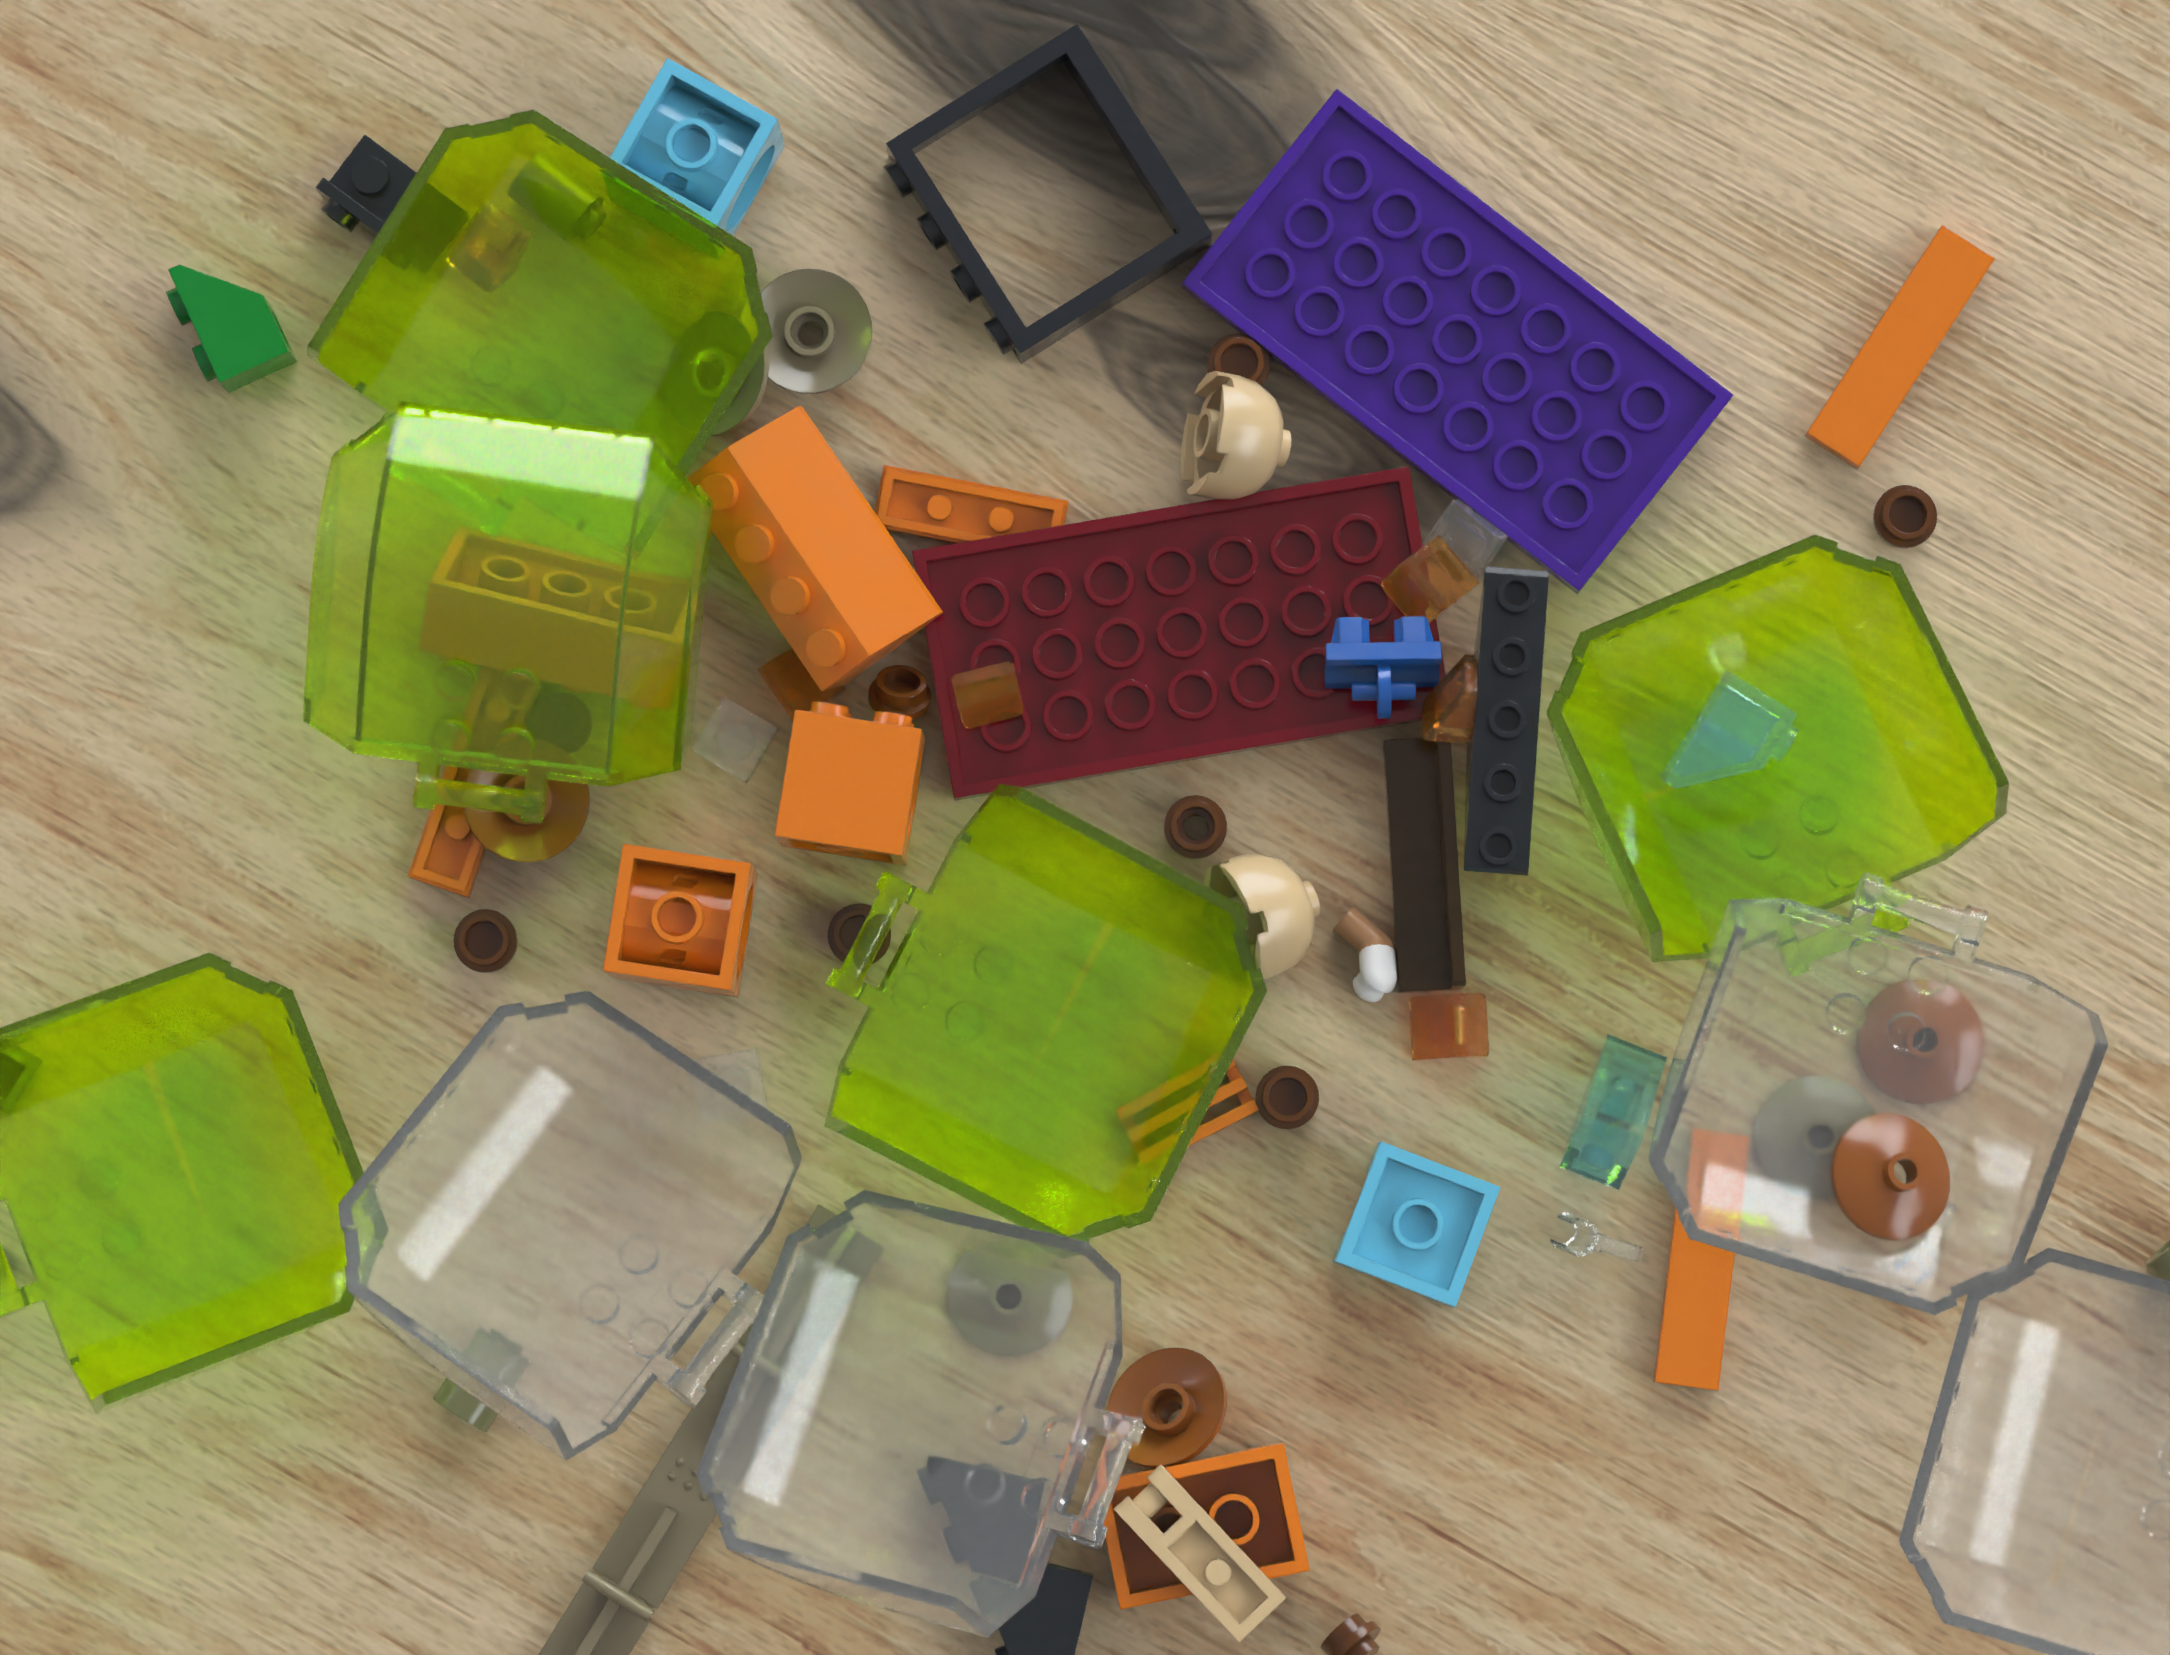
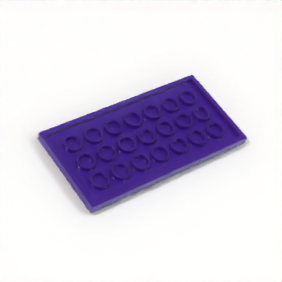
(1457, 340)

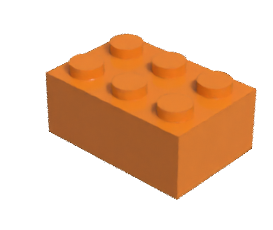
(1241, 1491)

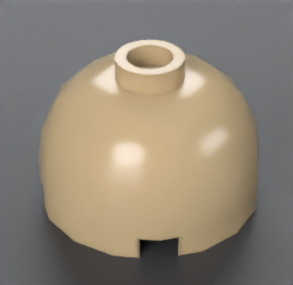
(1234, 439)
(1275, 905)

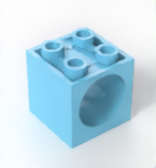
(701, 145)

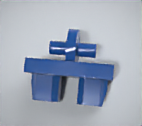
(1382, 668)

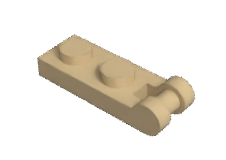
(1202, 1556)

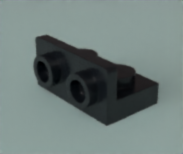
(365, 187)

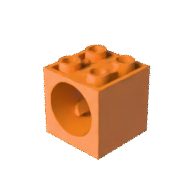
(851, 784)
(680, 920)

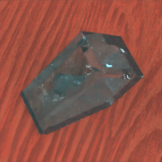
(1731, 735)
(1613, 1112)

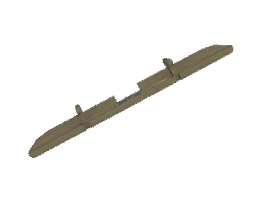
(653, 1535)

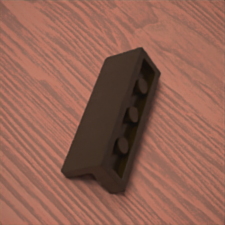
(1424, 865)

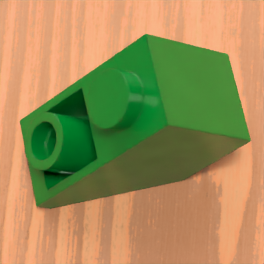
(235, 328)

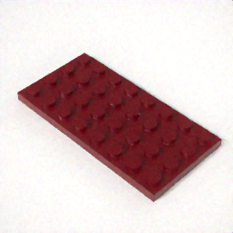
(1168, 629)

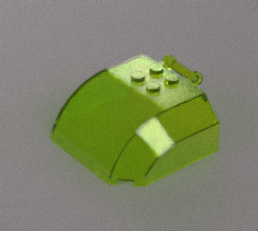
(548, 291)
(507, 603)
(1875, 782)
(1045, 1020)
(172, 1176)

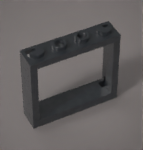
(1132, 139)

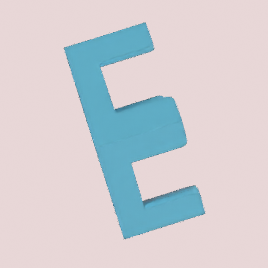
(1417, 1224)

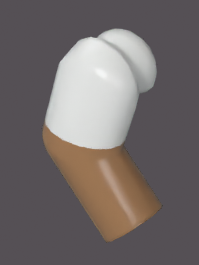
(1376, 955)

